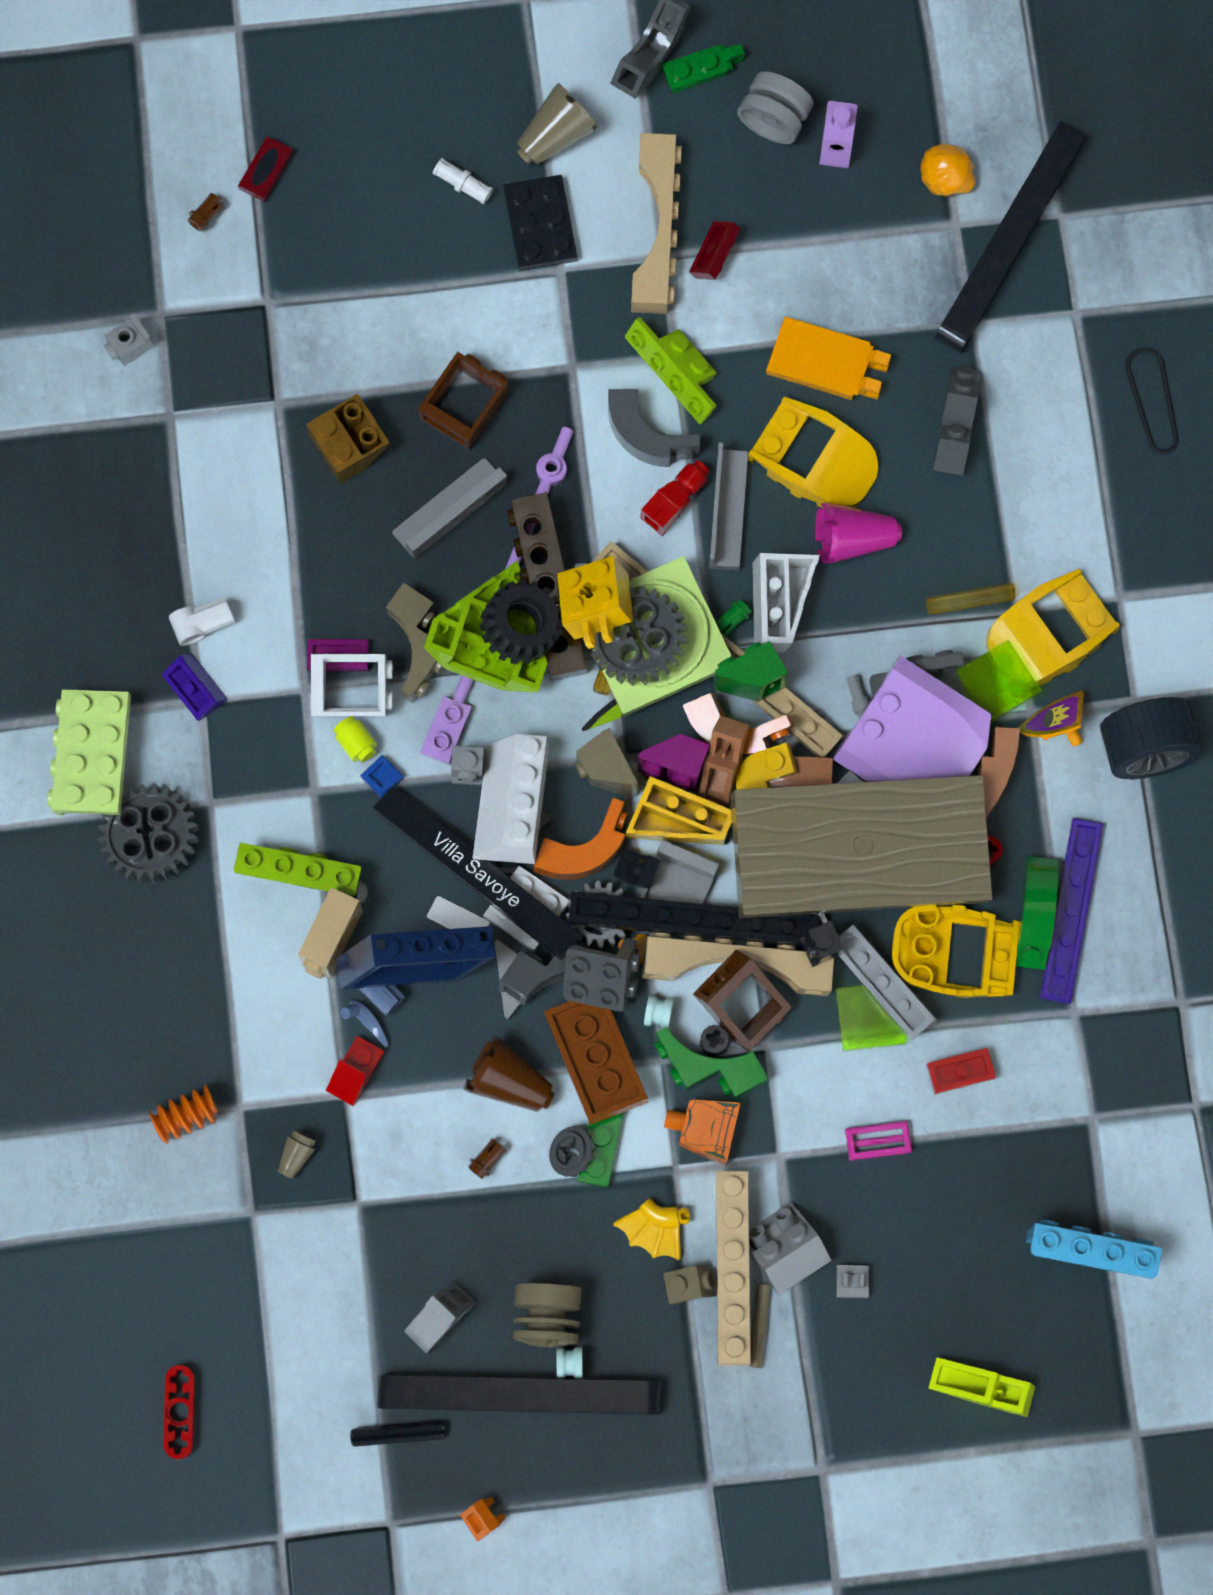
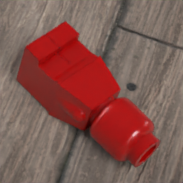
(674, 497)

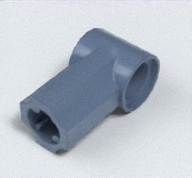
(386, 998)

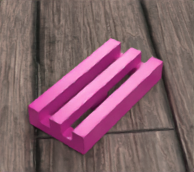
(851, 1145)

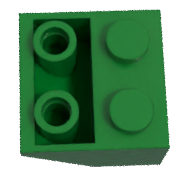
(752, 674)

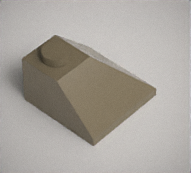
(605, 765)

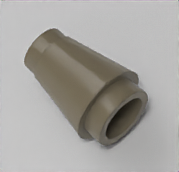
(295, 1153)

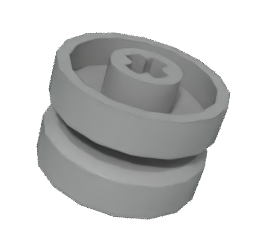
(775, 107)

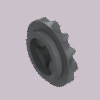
(561, 1160)

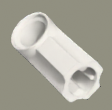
(193, 623)

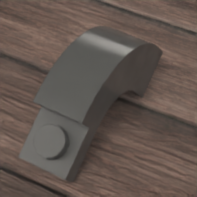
(653, 49)
(639, 438)

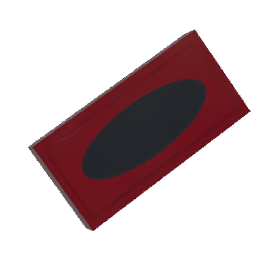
(265, 169)

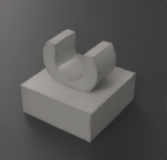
(852, 1281)

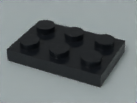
(540, 222)

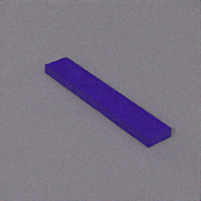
(1071, 910)

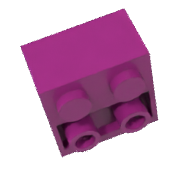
(675, 761)

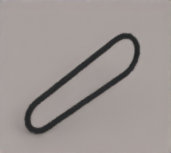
(1168, 399)

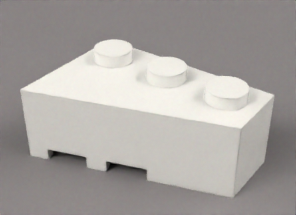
(779, 596)

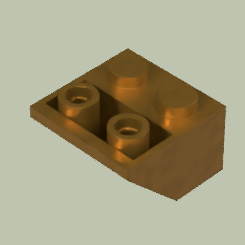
(347, 438)

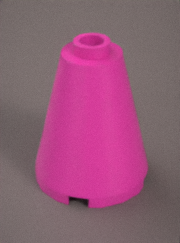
(853, 532)

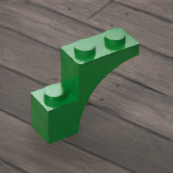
(690, 1069)

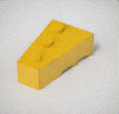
(678, 816)

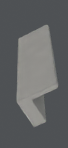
(450, 507)
(728, 509)
(885, 983)

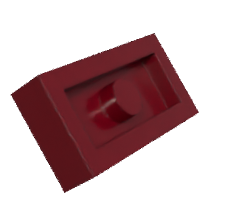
(714, 250)

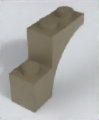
(413, 613)

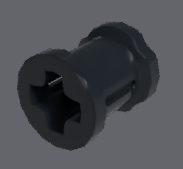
(719, 1049)

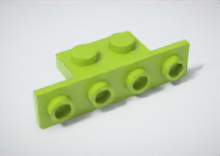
(677, 365)
(297, 869)

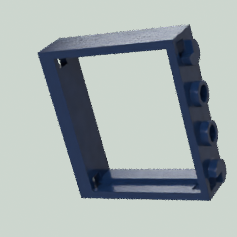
(415, 957)

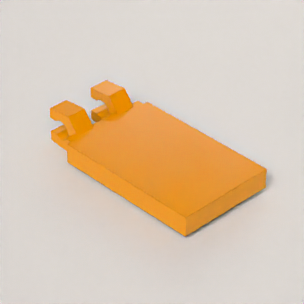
(826, 360)

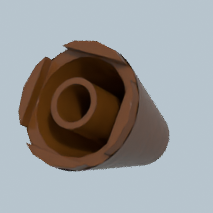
(508, 1078)

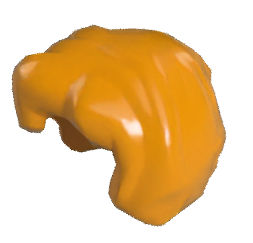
(947, 170)

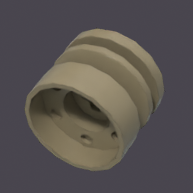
(546, 1314)

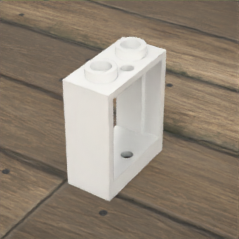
(318, 685)

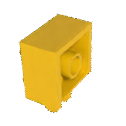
(595, 600)

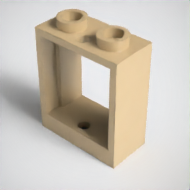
(330, 933)

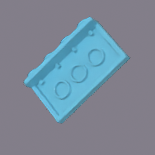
(1093, 1250)

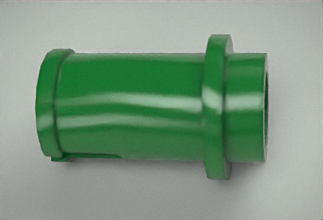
(733, 617)

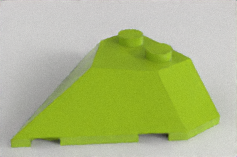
(459, 647)

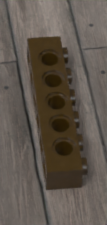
(537, 510)

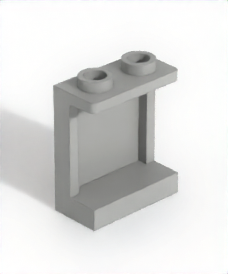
(680, 876)

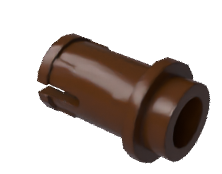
(205, 212)
(486, 1159)

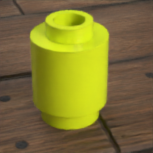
(355, 739)

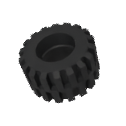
(535, 603)

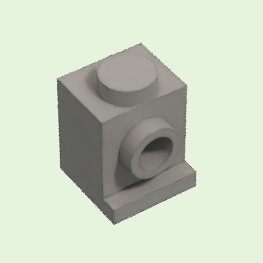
(137, 344)
(467, 765)

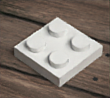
(542, 892)

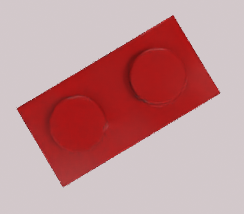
(960, 1071)

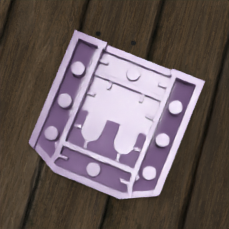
(915, 730)

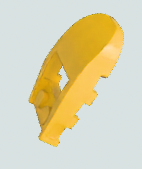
(840, 473)
(1034, 640)
(923, 949)

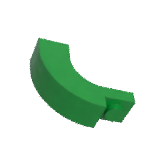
(1037, 912)

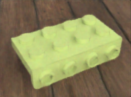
(89, 752)

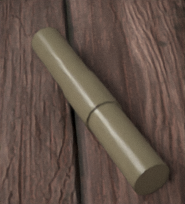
(760, 1325)

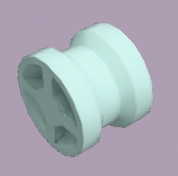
(658, 1011)
(569, 1363)

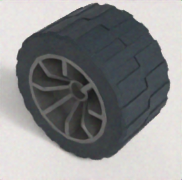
(1151, 738)

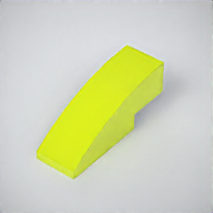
(982, 1387)

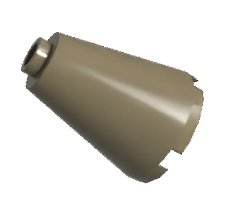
(554, 127)

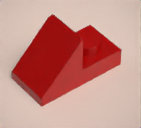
(354, 1071)

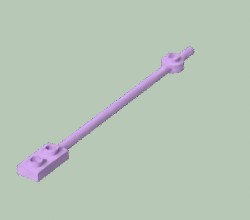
(453, 713)

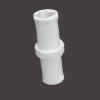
(462, 181)

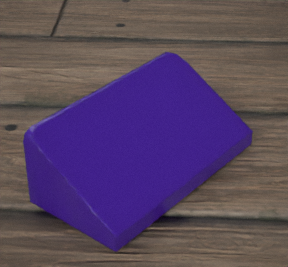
(194, 686)

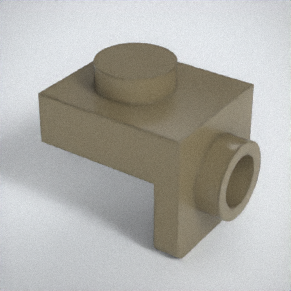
(690, 1284)

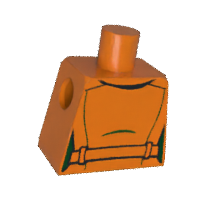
(706, 1127)

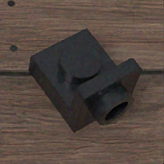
(636, 868)

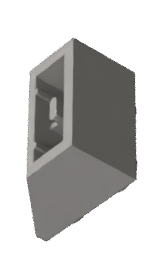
(786, 1248)

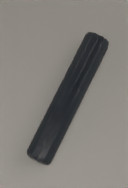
(397, 1434)

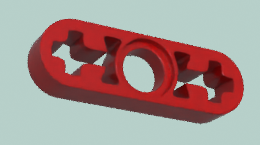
(169, 1403)

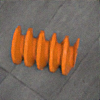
(184, 1114)

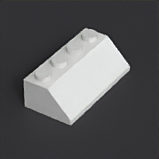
(511, 799)

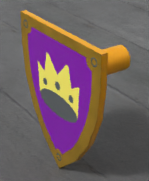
(1057, 718)

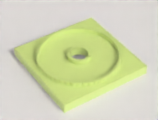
(702, 652)

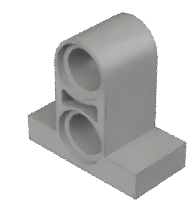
(439, 1316)

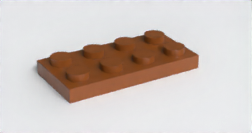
(596, 1059)

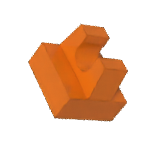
(480, 1519)

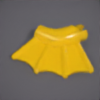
(655, 1228)

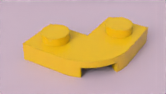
(766, 767)

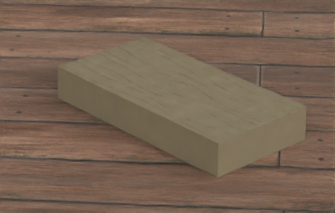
(860, 846)

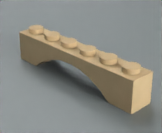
(651, 280)
(671, 958)
(732, 1268)

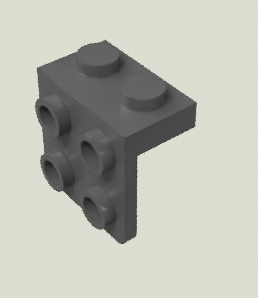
(601, 977)

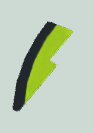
(606, 714)

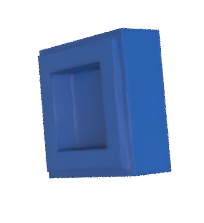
(381, 776)

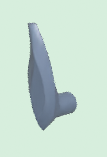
(366, 1017)

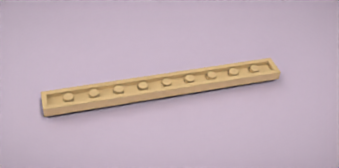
(809, 726)

